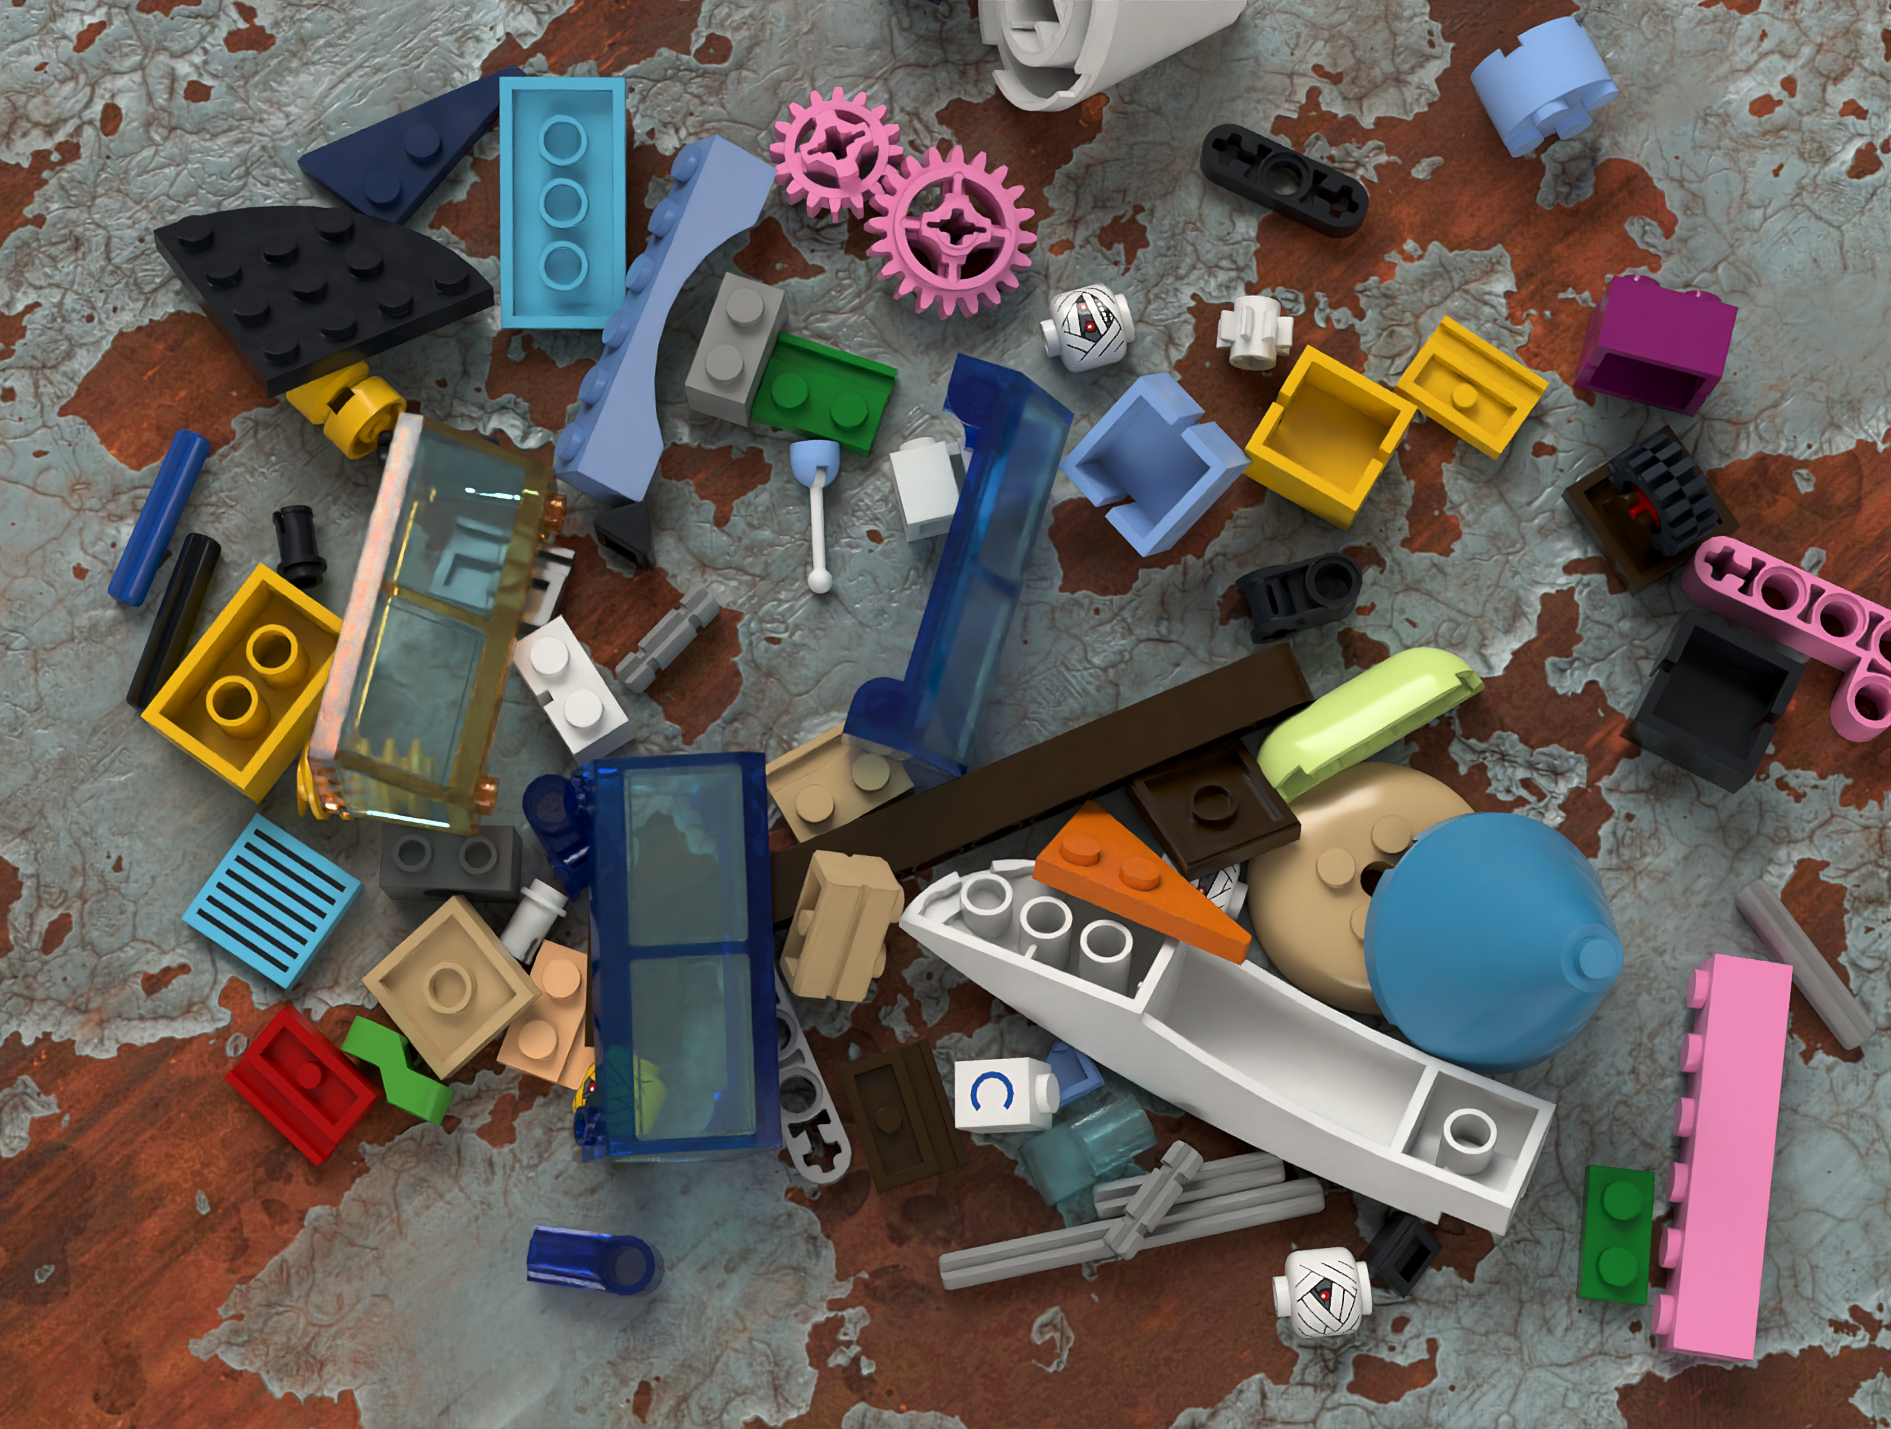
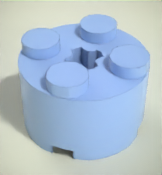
(1544, 85)

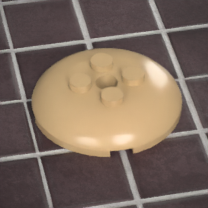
(1309, 892)

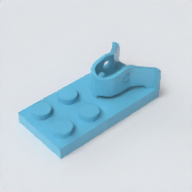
(562, 201)

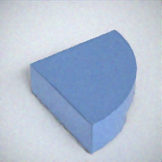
(1074, 1072)

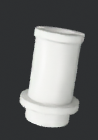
(532, 920)

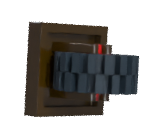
(1649, 510)

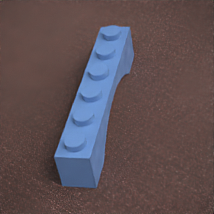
(616, 432)

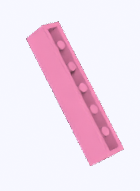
(1724, 1158)

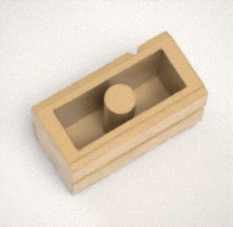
(841, 926)

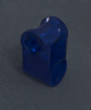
(562, 840)

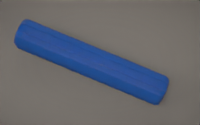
(159, 518)

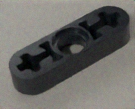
(1275, 156)

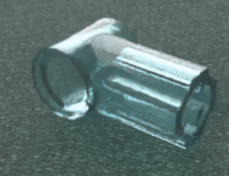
(1075, 1155)

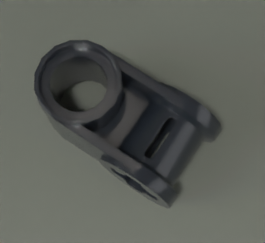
(1295, 597)

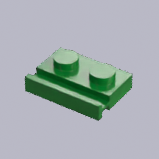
(824, 394)

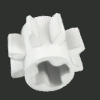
(1255, 333)

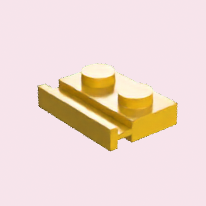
(1471, 388)

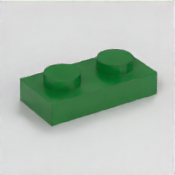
(1615, 1235)

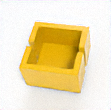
(1330, 439)

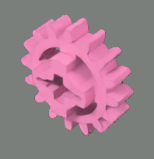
(835, 131)

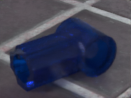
(588, 1261)

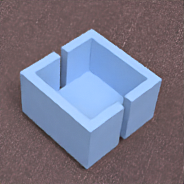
(1160, 458)

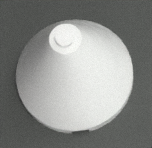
(1076, 48)

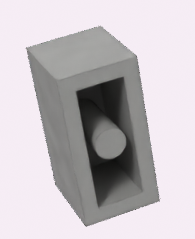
(736, 348)

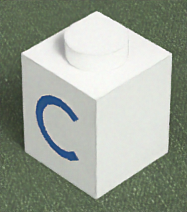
(1005, 1095)

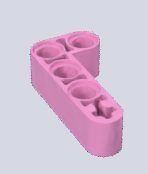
(1800, 624)

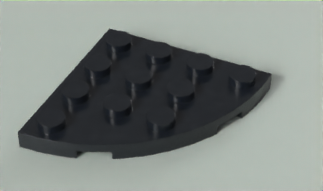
(316, 286)

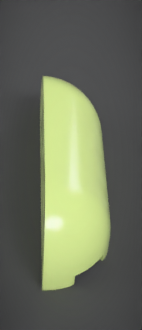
(1364, 717)

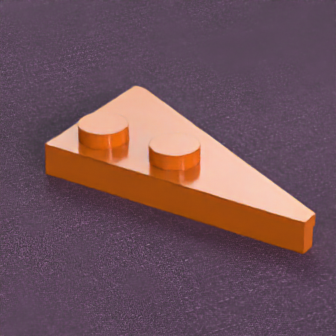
(1118, 872)

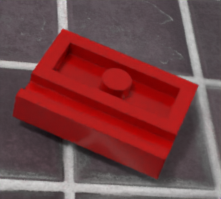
(304, 1085)

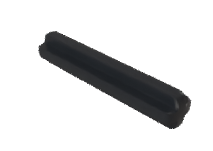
(174, 619)

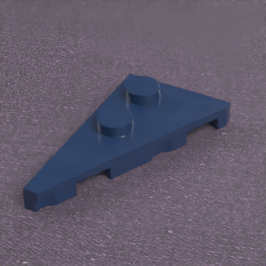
(404, 158)

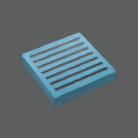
(273, 902)

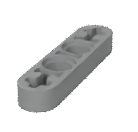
(798, 1061)

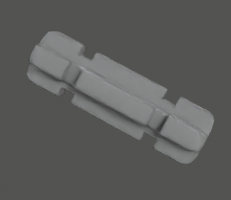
(667, 639)
(1153, 1200)

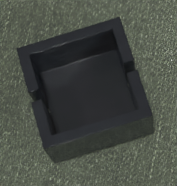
(1709, 697)

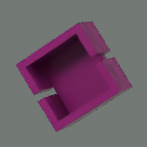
(1656, 344)

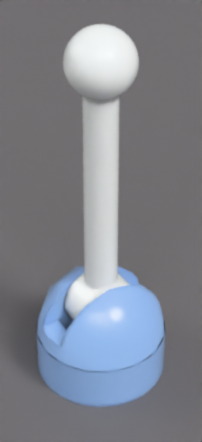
(816, 466)

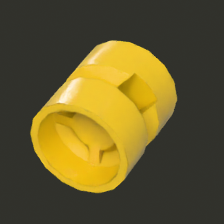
(351, 407)

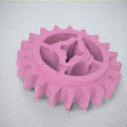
(976, 231)

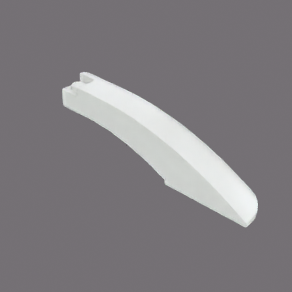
(1241, 1048)

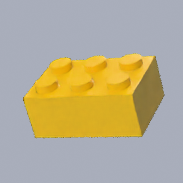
(251, 684)

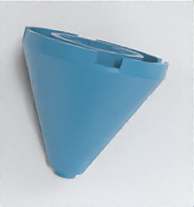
(1491, 942)

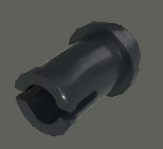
(298, 547)

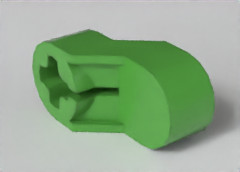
(402, 1085)

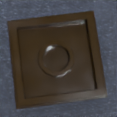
(1212, 809)

